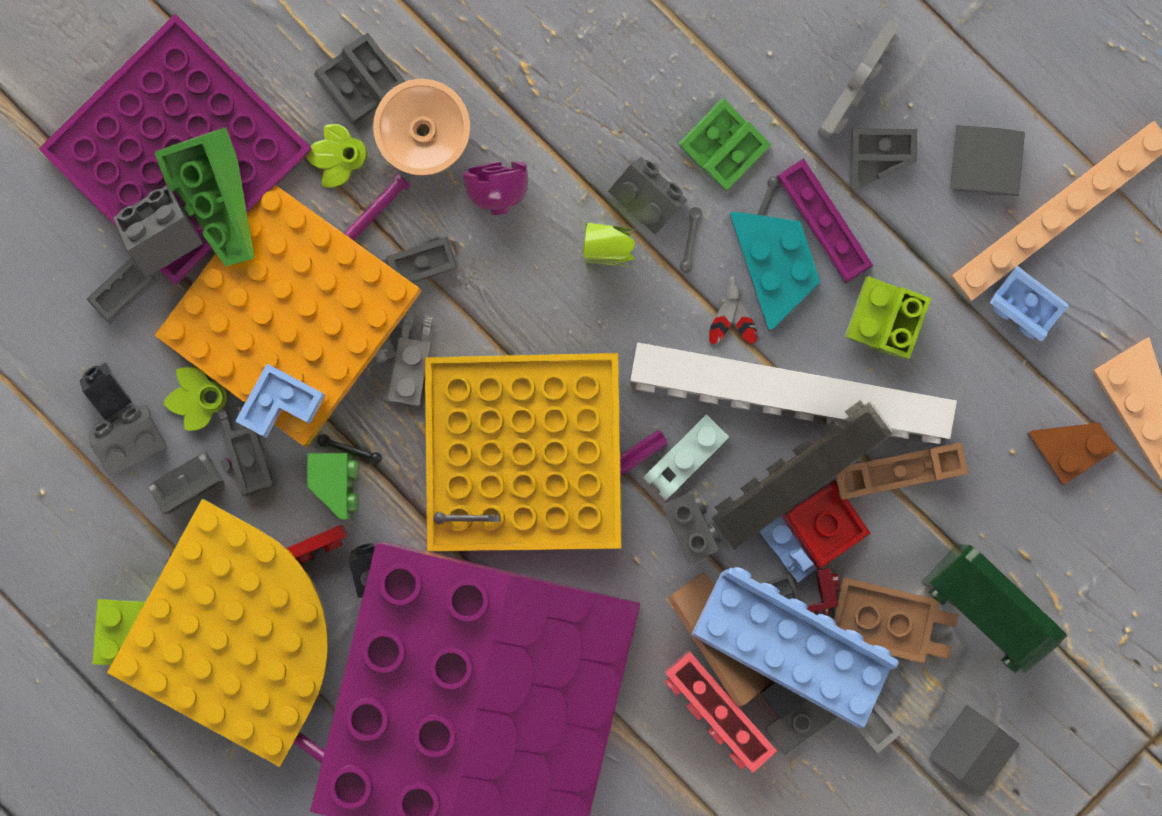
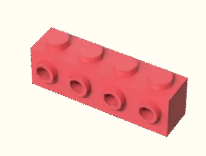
(720, 711)

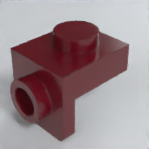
(828, 587)

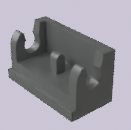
(185, 483)

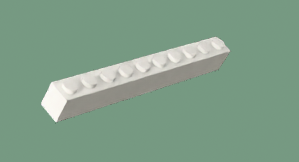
(787, 391)

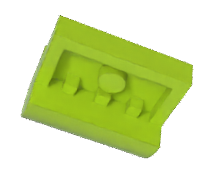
(887, 318)

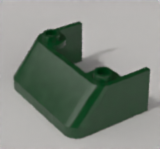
(994, 607)

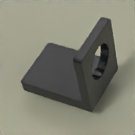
(359, 562)

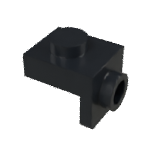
(104, 390)

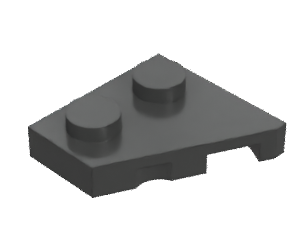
(880, 153)

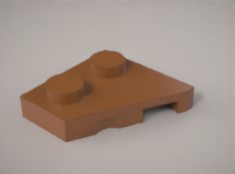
(1072, 448)

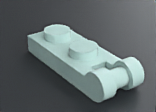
(687, 456)

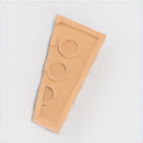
(1135, 391)

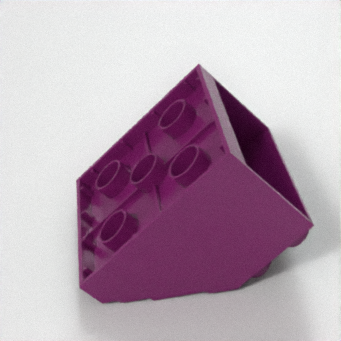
(473, 692)

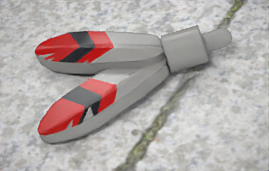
(732, 311)

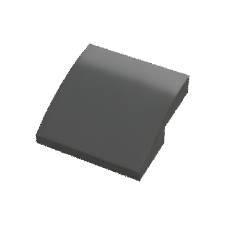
(359, 78)
(987, 160)

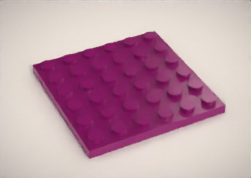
(156, 100)

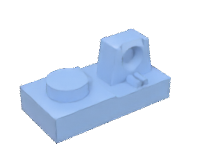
(787, 549)

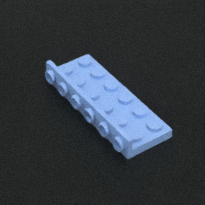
(794, 646)

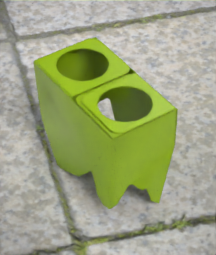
(607, 244)

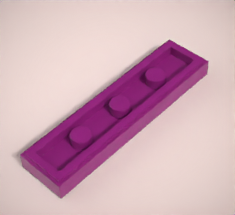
(824, 221)

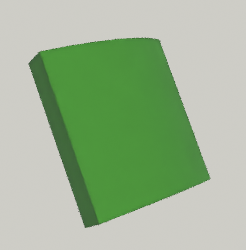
(724, 144)

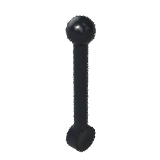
(325, 441)

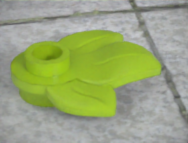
(332, 155)
(191, 398)

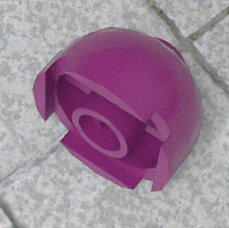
(496, 186)

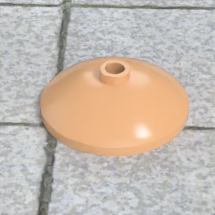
(417, 105)

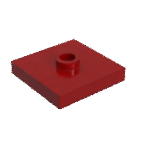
(826, 525)

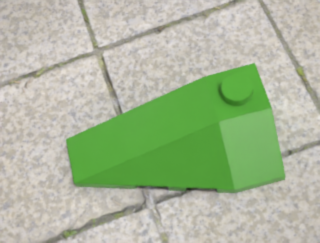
(210, 185)

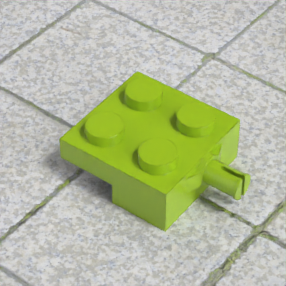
(112, 626)

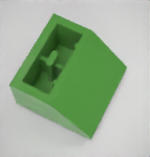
(331, 480)

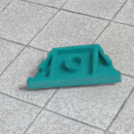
(776, 262)

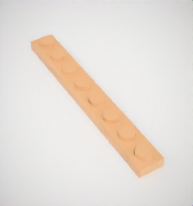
(1060, 212)

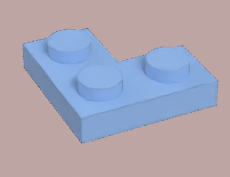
(277, 392)

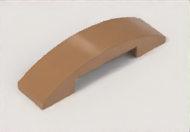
(902, 471)

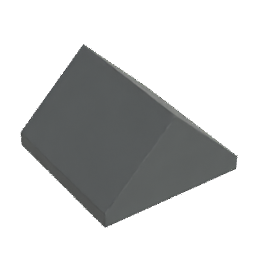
(974, 750)

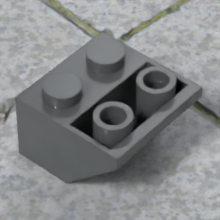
(157, 230)

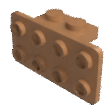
(739, 680)

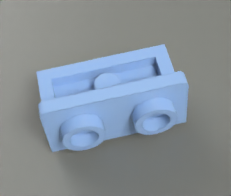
(1028, 304)

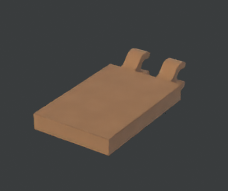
(892, 619)

